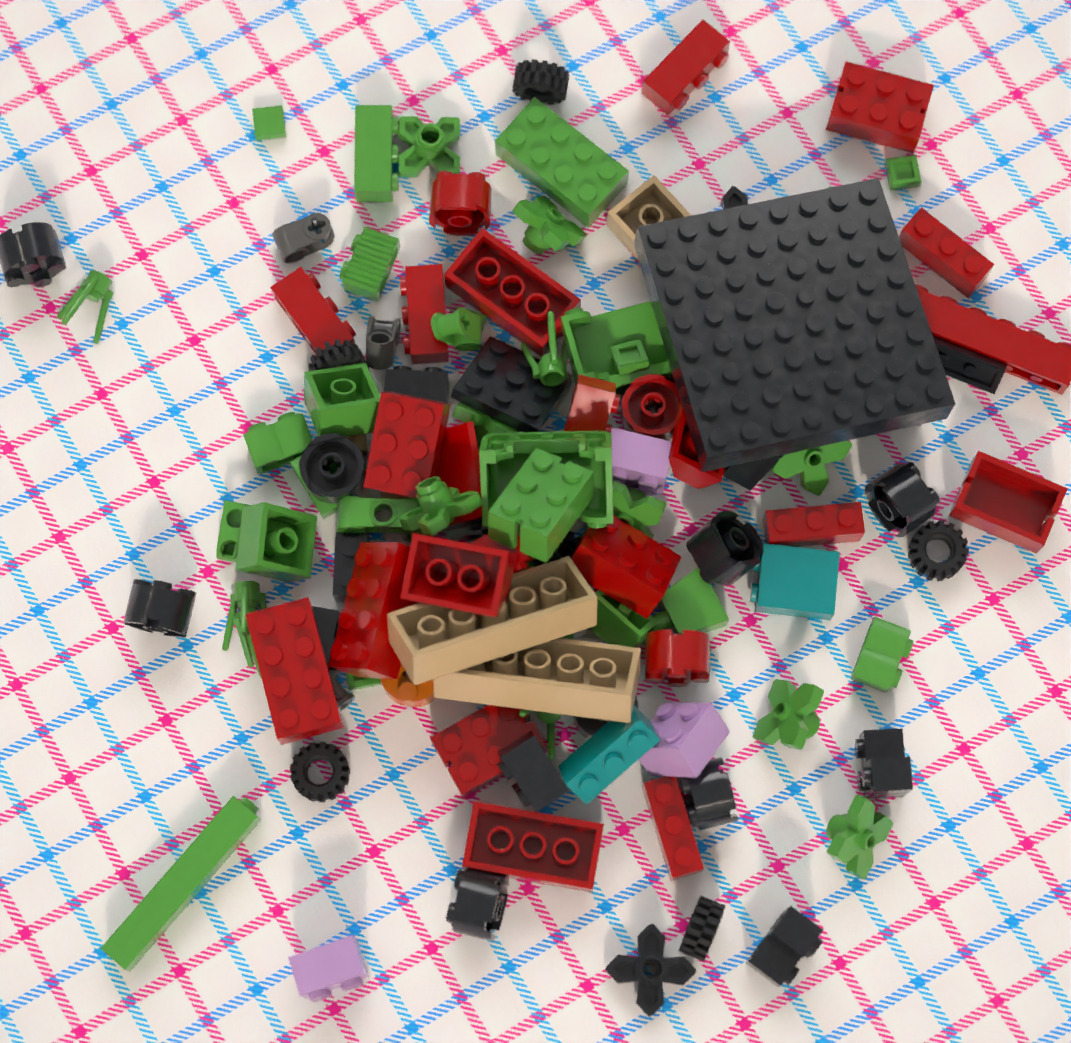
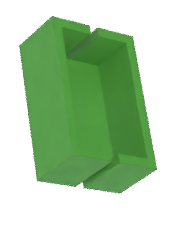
(544, 500)

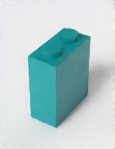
(796, 582)

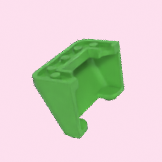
(590, 340)
(506, 453)

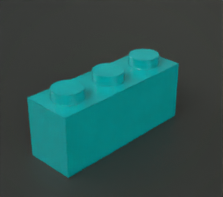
(608, 755)

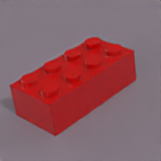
(509, 290)
(372, 592)
(294, 671)
(533, 846)

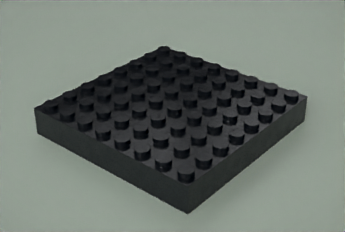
(792, 324)

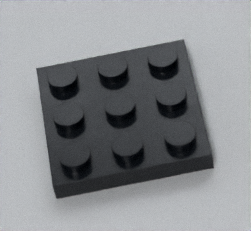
(504, 387)

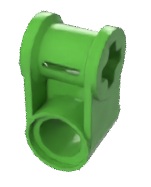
(458, 329)

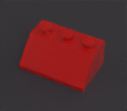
(684, 458)
(461, 468)
(458, 575)

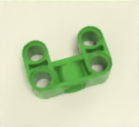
(359, 515)

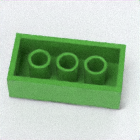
(561, 162)

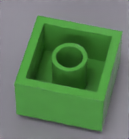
(342, 399)
(276, 542)

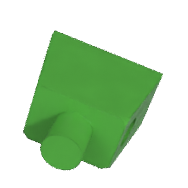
(690, 606)

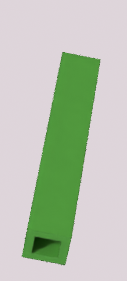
(182, 882)

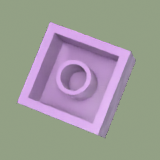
(640, 461)
(688, 739)
(329, 968)

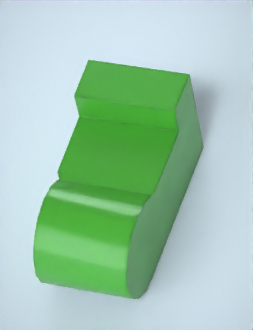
(229, 531)

